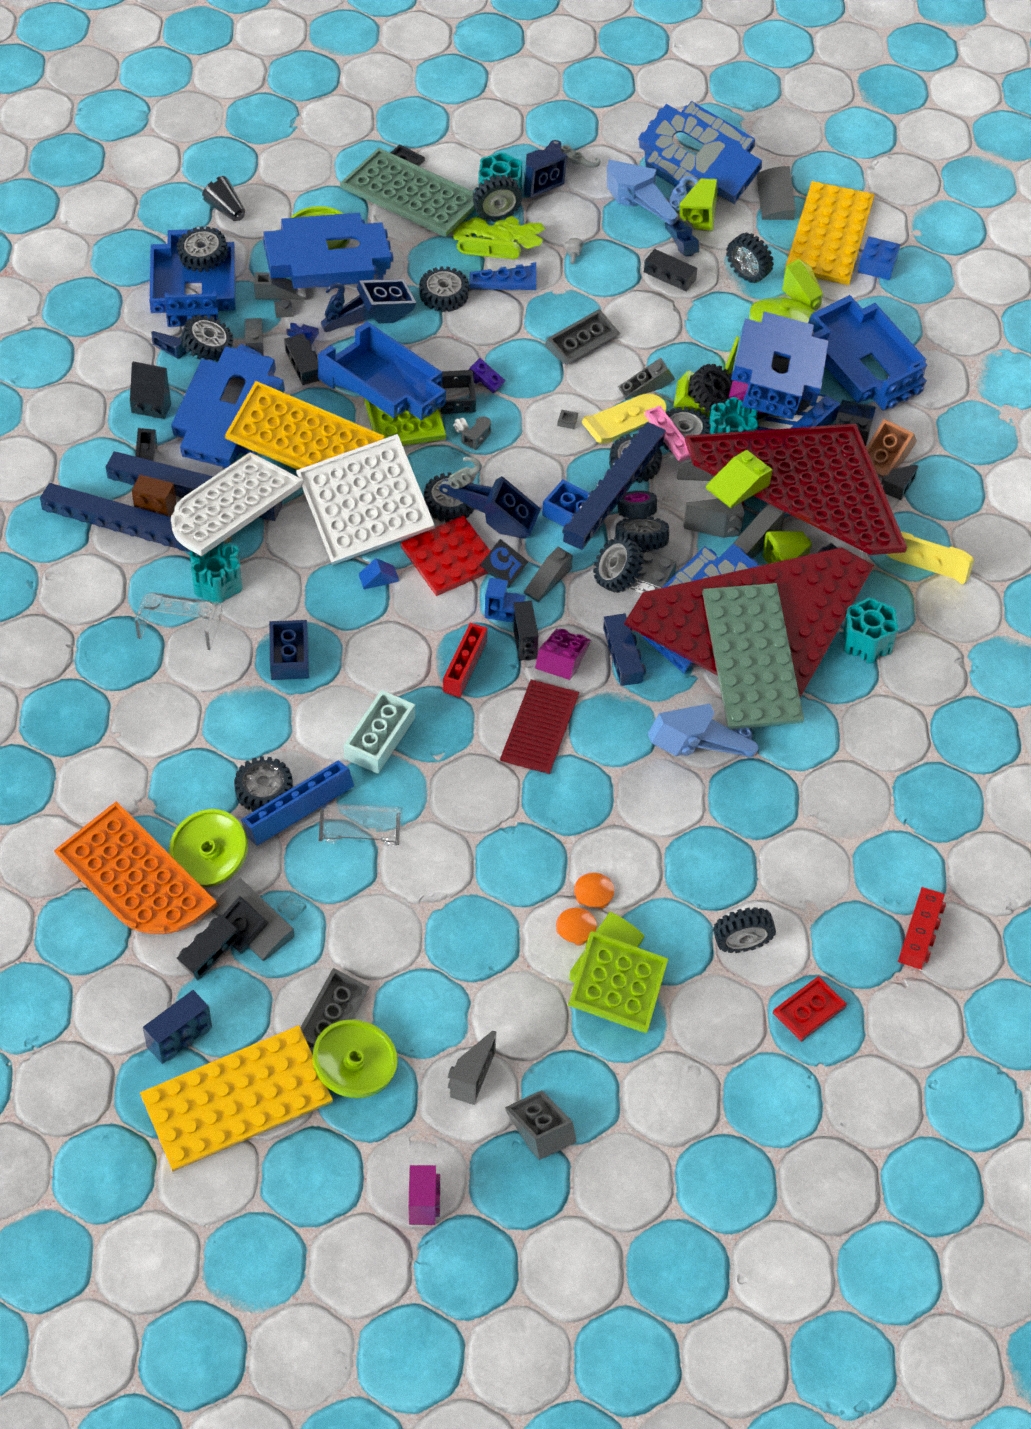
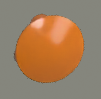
(594, 890)
(575, 925)

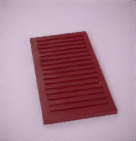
(539, 726)

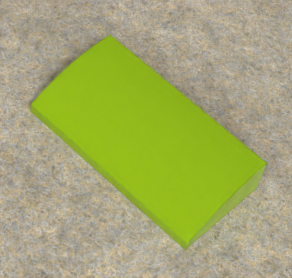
(615, 928)

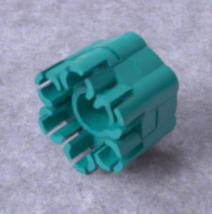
(500, 165)
(732, 417)
(216, 573)
(870, 628)

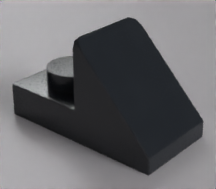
(146, 443)

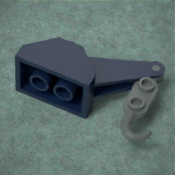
(547, 167)
(504, 505)

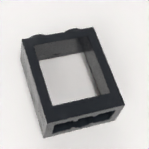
(463, 379)
(525, 630)

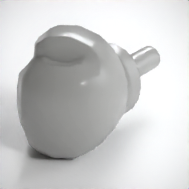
(574, 248)

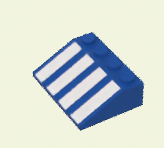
(817, 414)

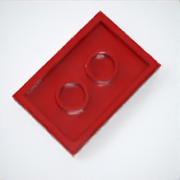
(809, 1008)

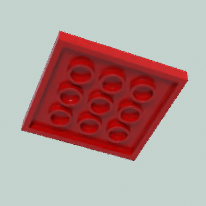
(447, 555)

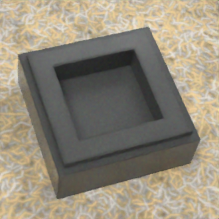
(567, 419)

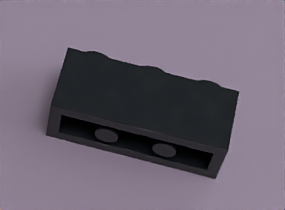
(670, 270)
(302, 358)
(208, 946)

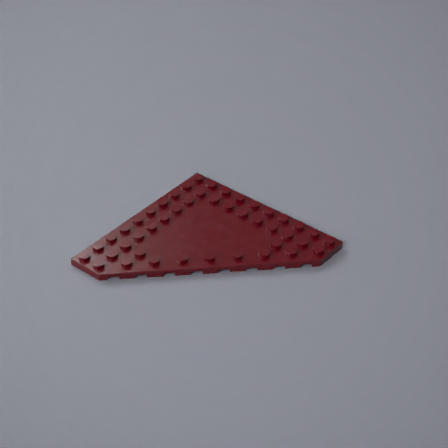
(816, 477)
(812, 595)

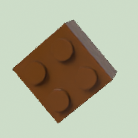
(154, 495)

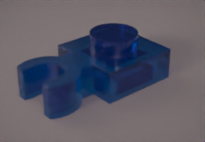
(309, 331)

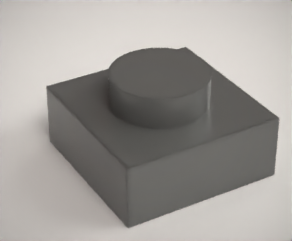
(283, 308)

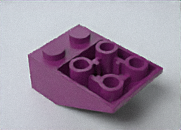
(562, 653)

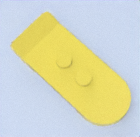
(621, 418)
(936, 558)

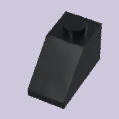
(899, 481)

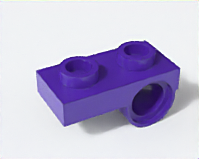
(486, 375)

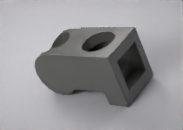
(477, 434)

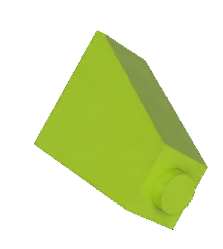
(700, 205)
(802, 284)
(785, 545)

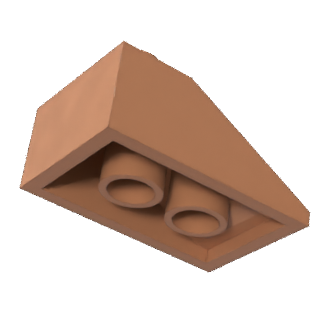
(890, 447)

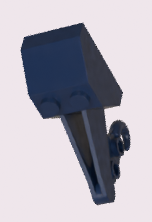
(378, 299)

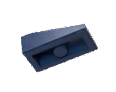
(169, 344)

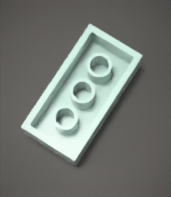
(379, 731)

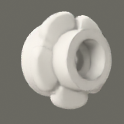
(460, 425)

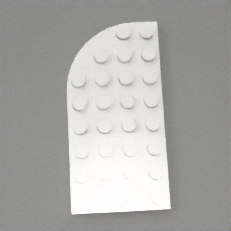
(230, 502)

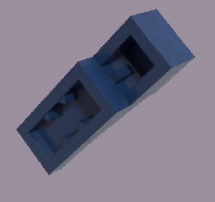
(683, 237)

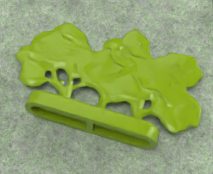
(502, 237)

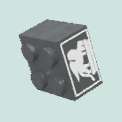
(655, 572)

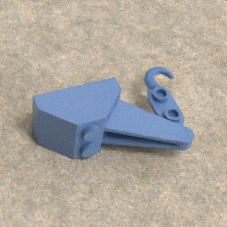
(637, 186)
(693, 727)

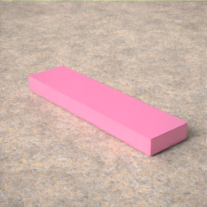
(673, 437)

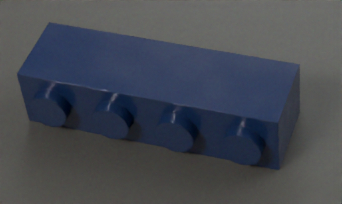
(623, 650)

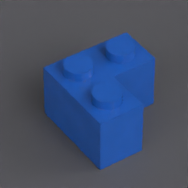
(500, 602)

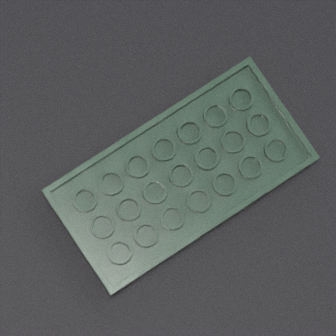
(410, 192)
(752, 656)

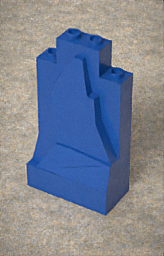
(383, 374)

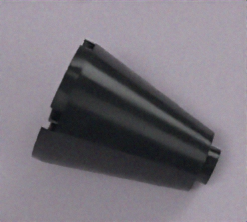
(224, 198)

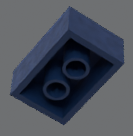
(289, 649)
(177, 1027)

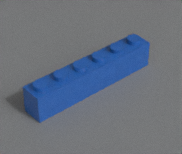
(297, 802)

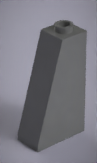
(753, 537)

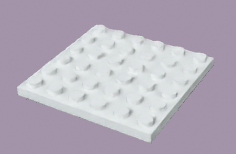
(365, 499)

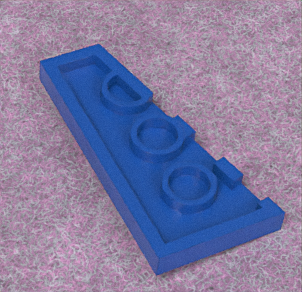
(506, 279)

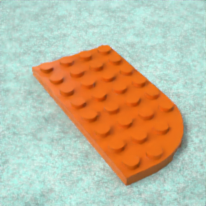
(134, 874)

